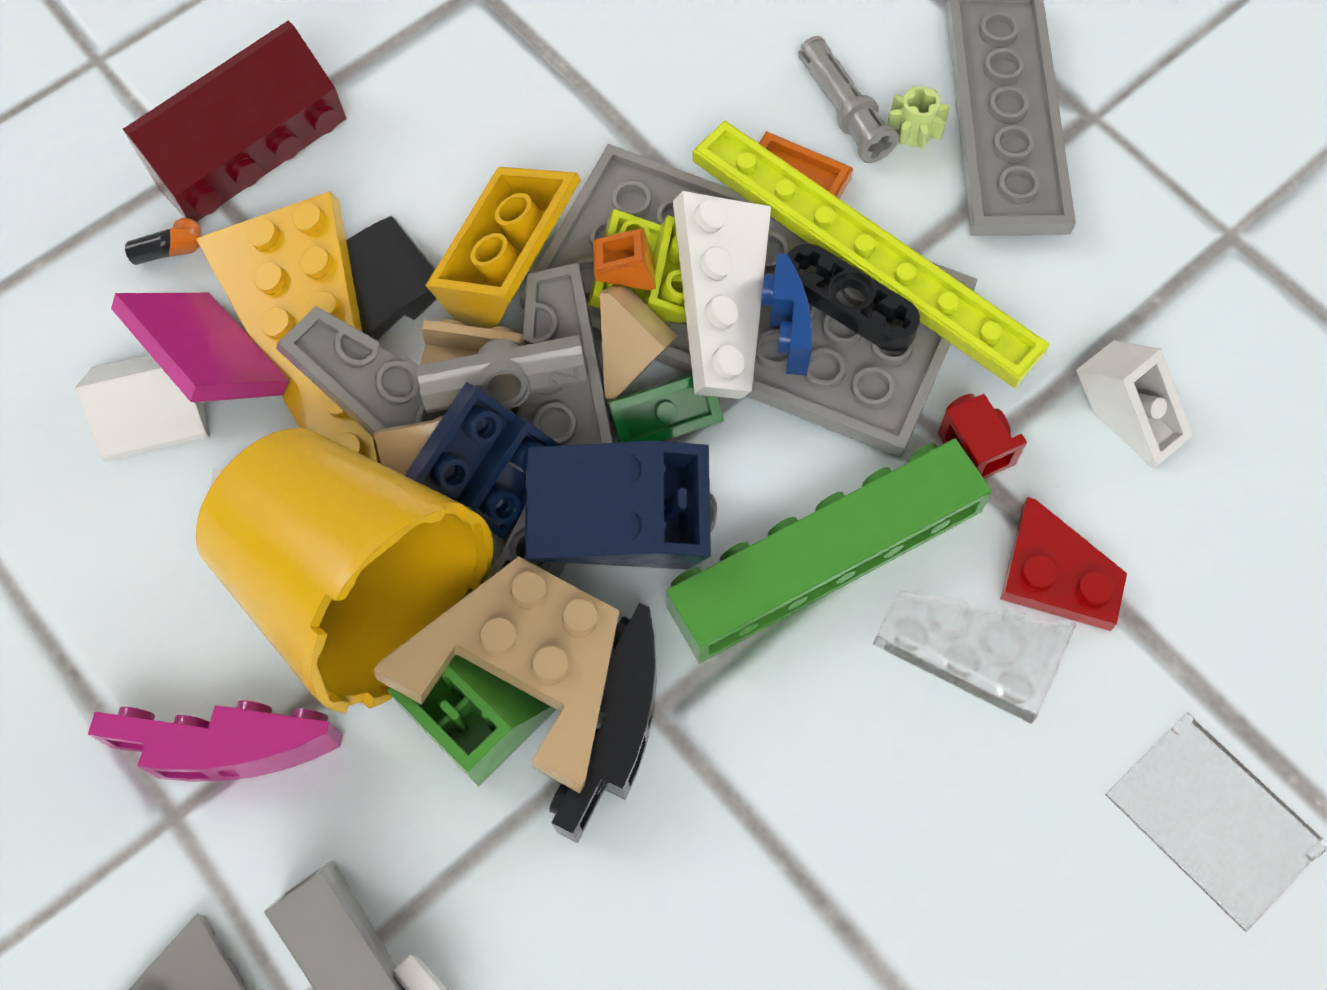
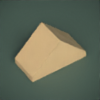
(630, 338)

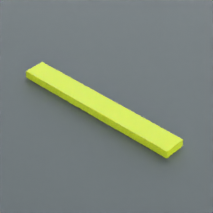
(827, 221)

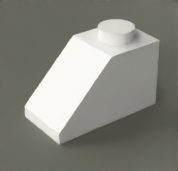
(1136, 399)

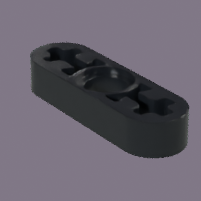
(855, 318)

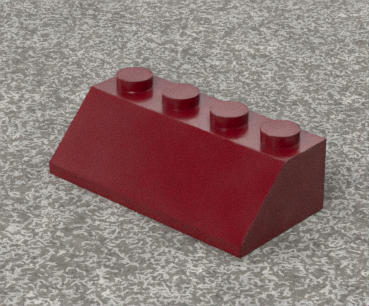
(237, 123)

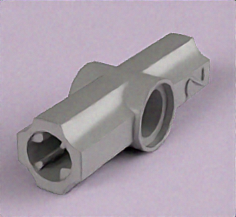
(525, 371)

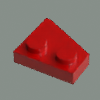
(1061, 571)

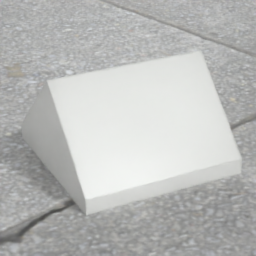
(137, 409)

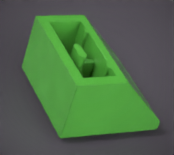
(475, 717)

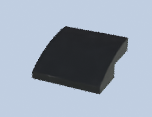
(388, 276)

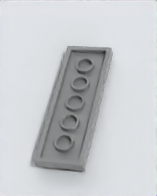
(1009, 119)

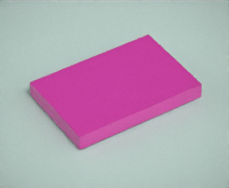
(199, 346)

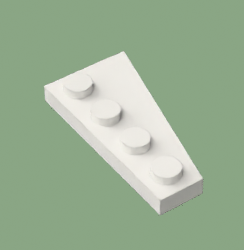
(722, 284)

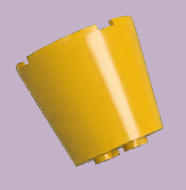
(337, 557)

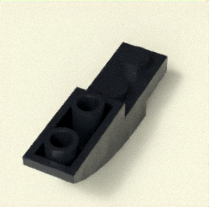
(625, 727)

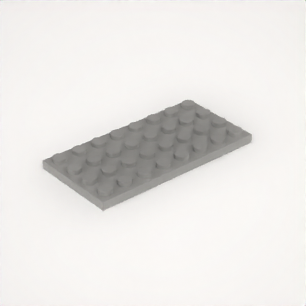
(849, 380)

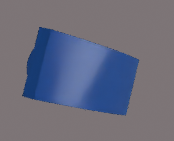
(789, 312)

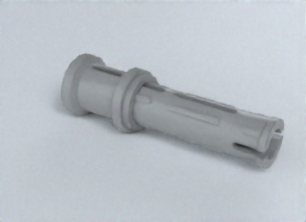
(855, 111)

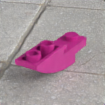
(230, 747)

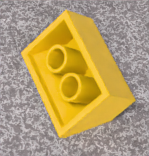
(500, 243)

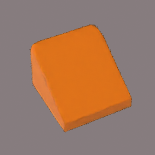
(625, 260)

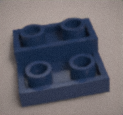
(480, 458)

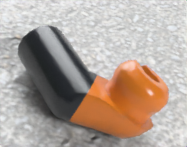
(166, 243)

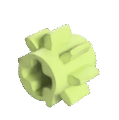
(918, 116)

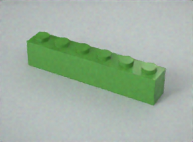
(826, 549)

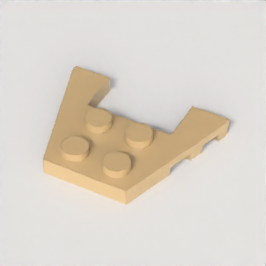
(533, 636)

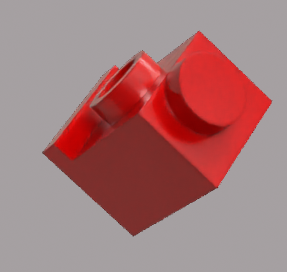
(982, 434)

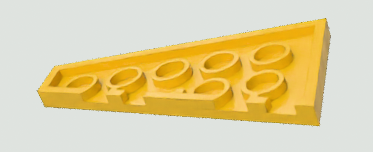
(273, 277)

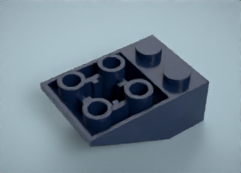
(619, 504)

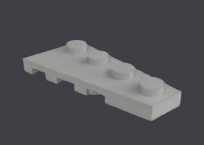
(555, 310)

